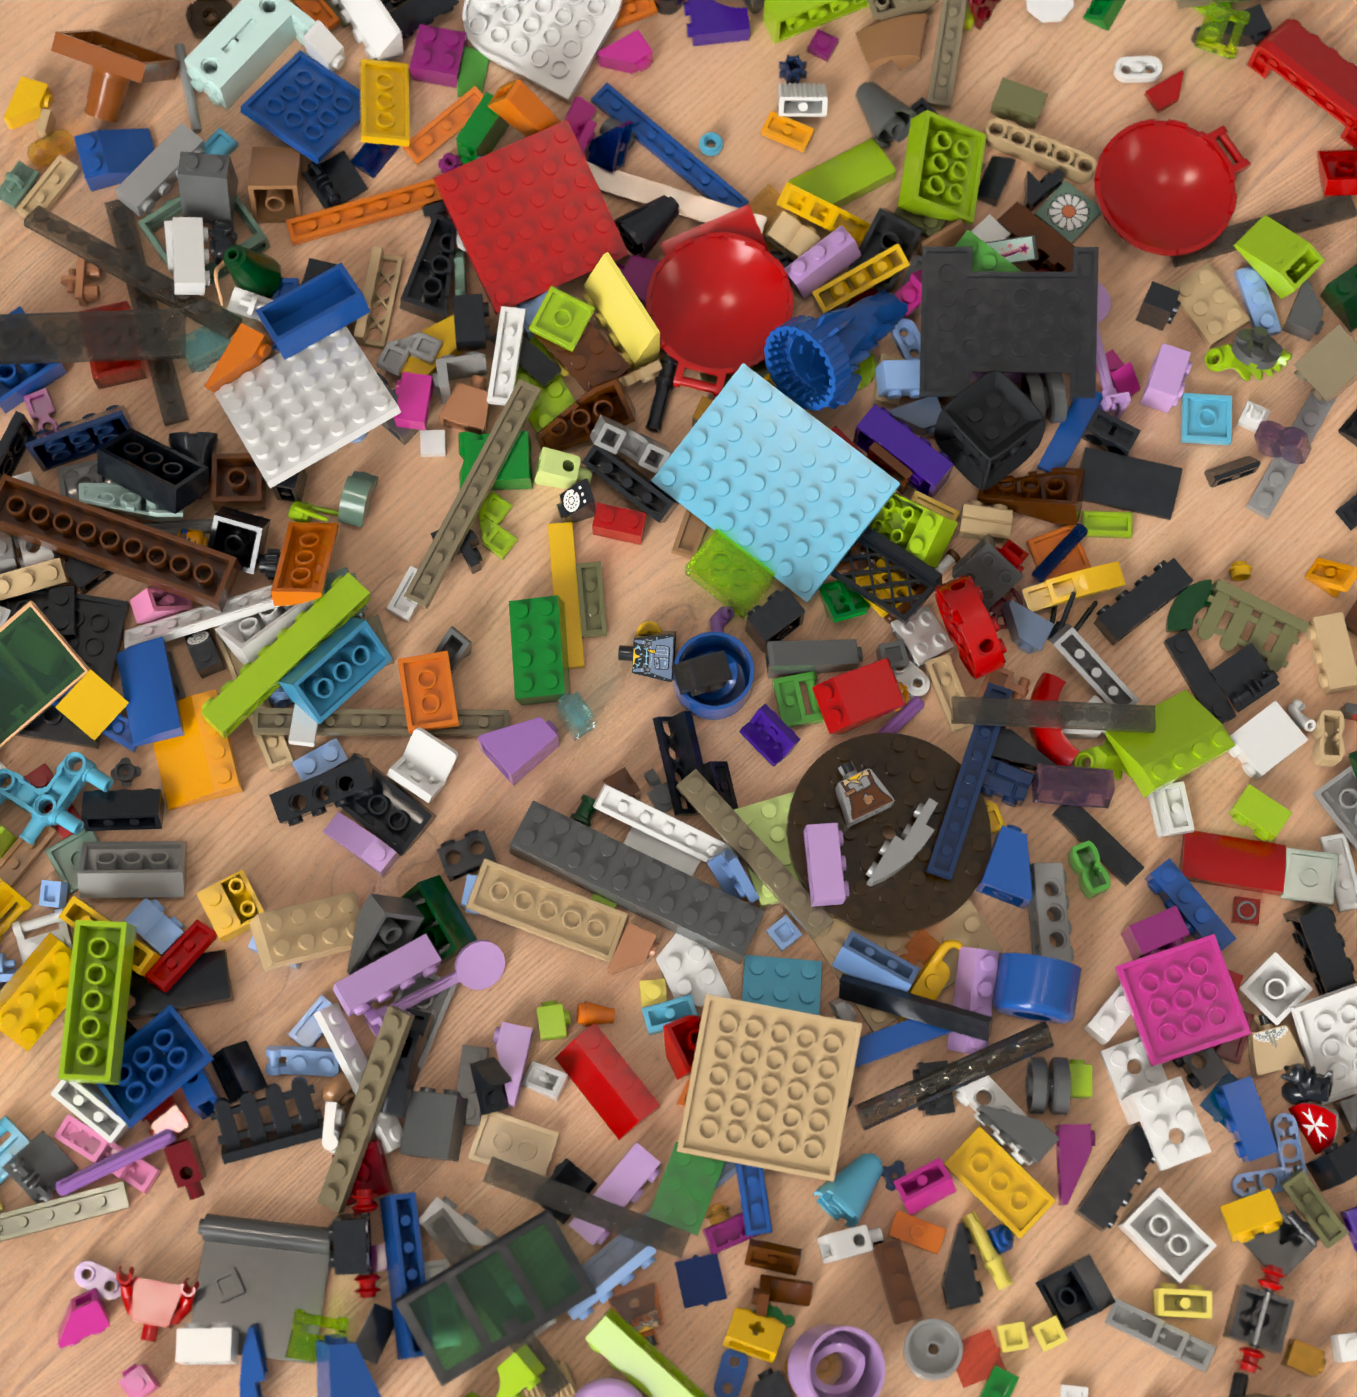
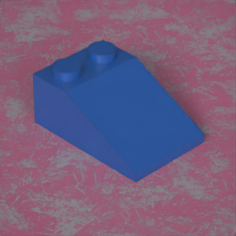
(112, 154)

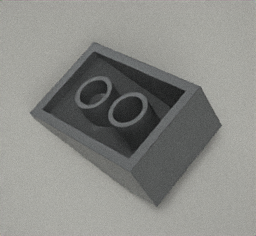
(382, 928)

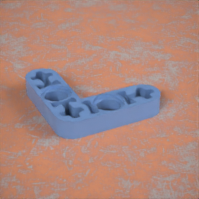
(1279, 1173)

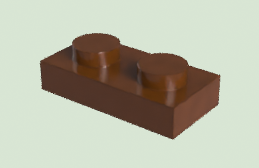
(773, 1256)

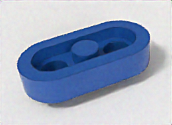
(730, 1374)

